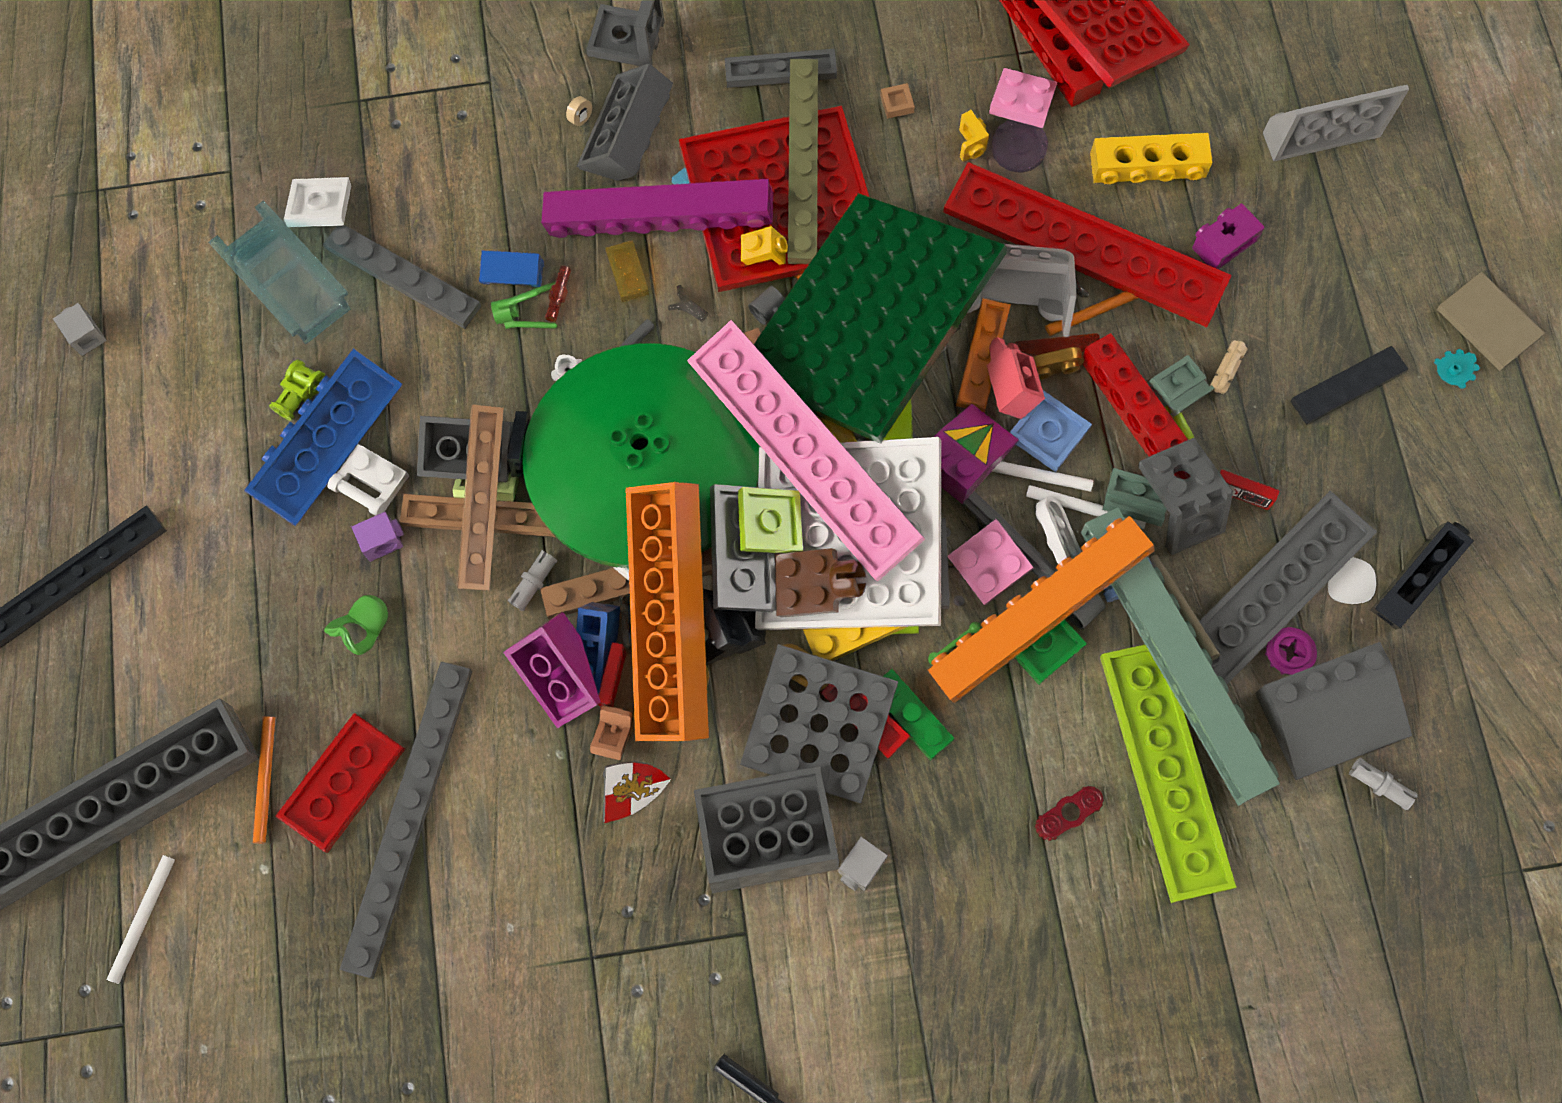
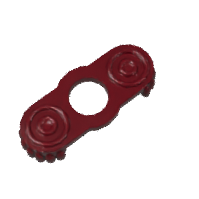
(1052, 822)

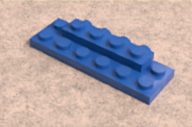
(322, 437)

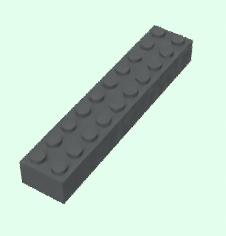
(120, 798)

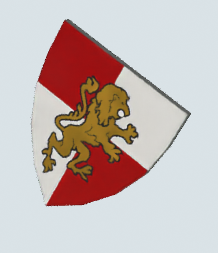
(630, 788)

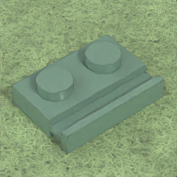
(1180, 385)
(1134, 497)

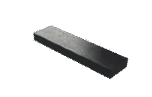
(1349, 385)

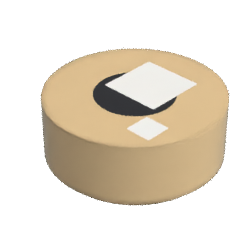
(579, 111)

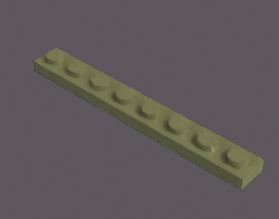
(803, 161)

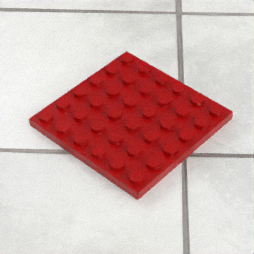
(763, 153)

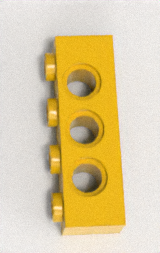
(1163, 149)

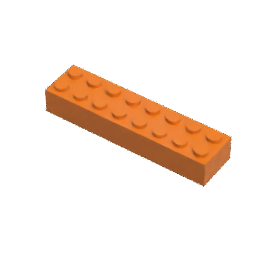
(667, 612)

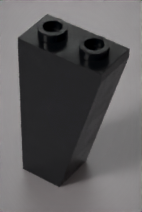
(1422, 573)

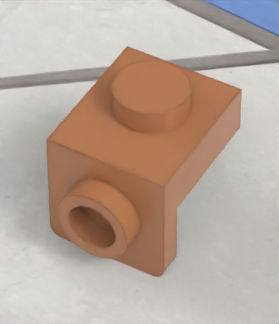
(612, 732)

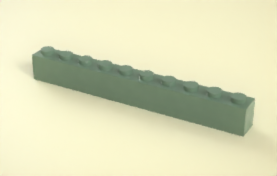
(1190, 675)

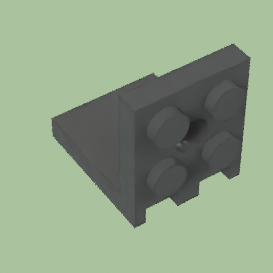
(641, 30)
(1196, 504)

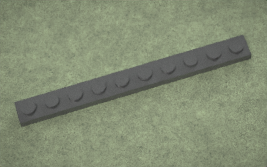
(406, 821)

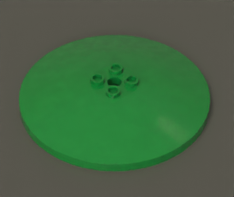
(583, 436)

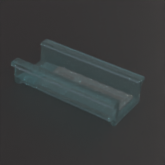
(285, 276)

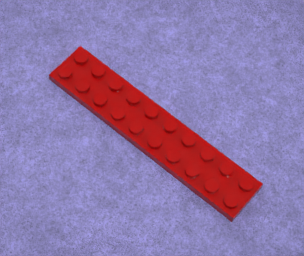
(1097, 246)

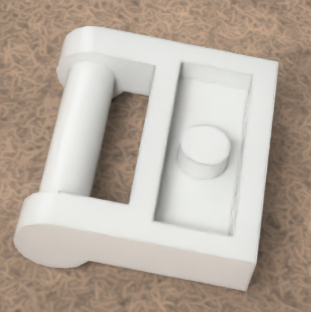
(372, 471)

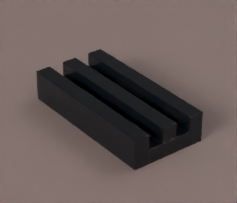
(515, 453)

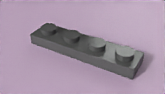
(775, 67)

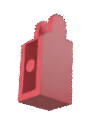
(1014, 379)

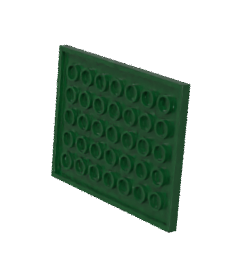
(875, 312)

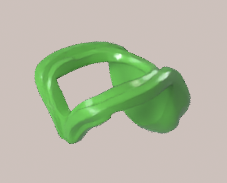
(367, 612)

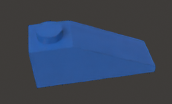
(598, 629)

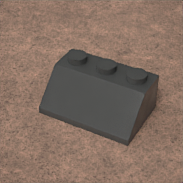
(445, 447)

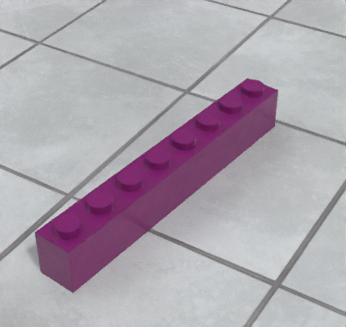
(658, 208)

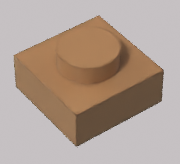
(897, 100)

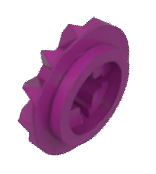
(1304, 648)

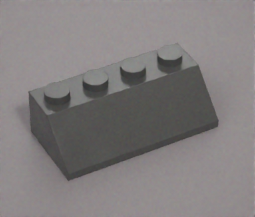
(626, 123)

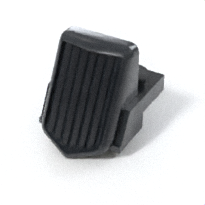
(729, 631)

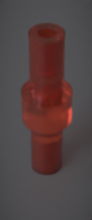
(558, 294)

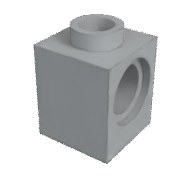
(79, 329)
(861, 865)

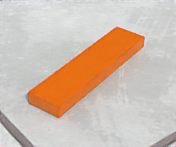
(976, 377)

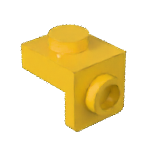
(975, 134)
(762, 246)

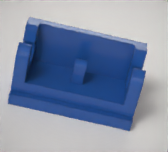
(511, 268)

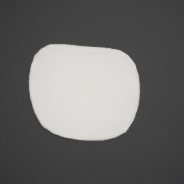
(1353, 582)

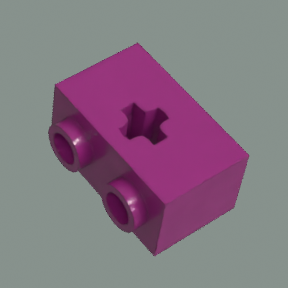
(1228, 236)

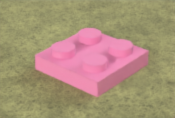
(1023, 97)
(990, 562)

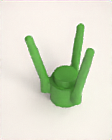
(507, 310)

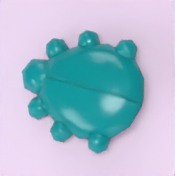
(1457, 368)

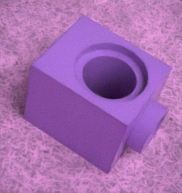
(378, 536)

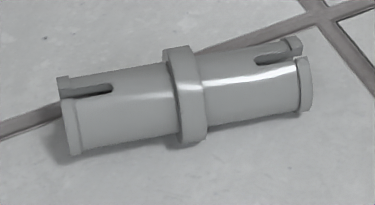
(532, 580)
(1383, 783)

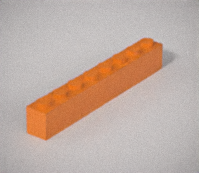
(1041, 609)

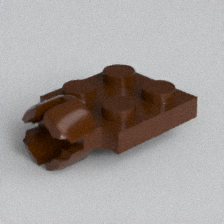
(815, 582)

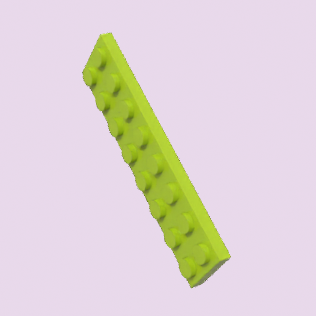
(1167, 776)

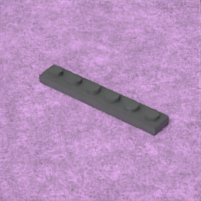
(402, 275)

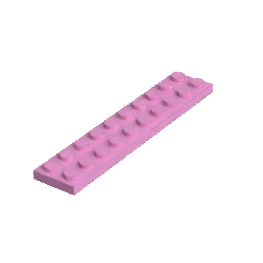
(806, 451)

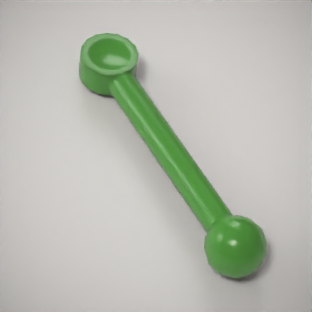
(973, 628)

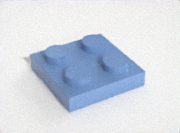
(1050, 432)

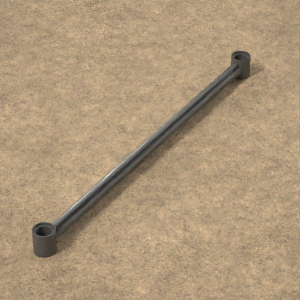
(763, 310)

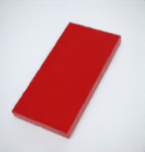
(340, 783)

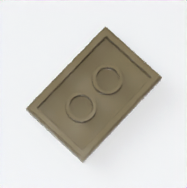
(1490, 321)

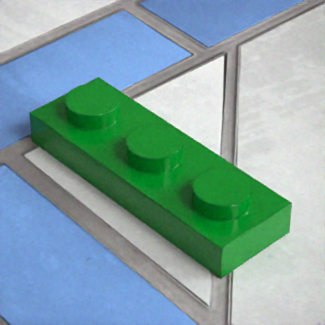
(917, 720)

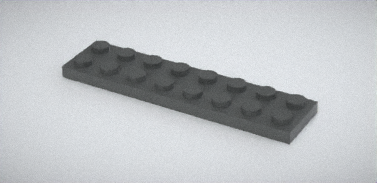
(1283, 583)

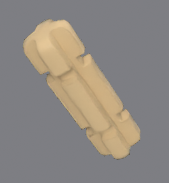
(1228, 366)

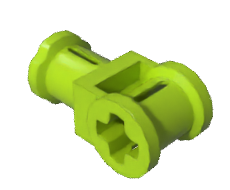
(298, 386)

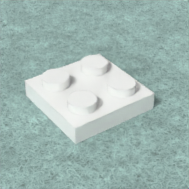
(317, 202)

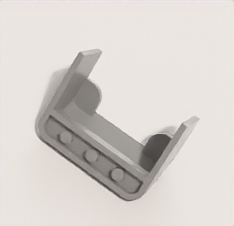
(1035, 278)

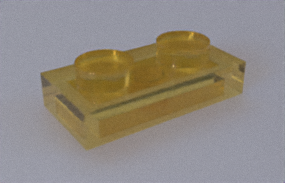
(627, 271)

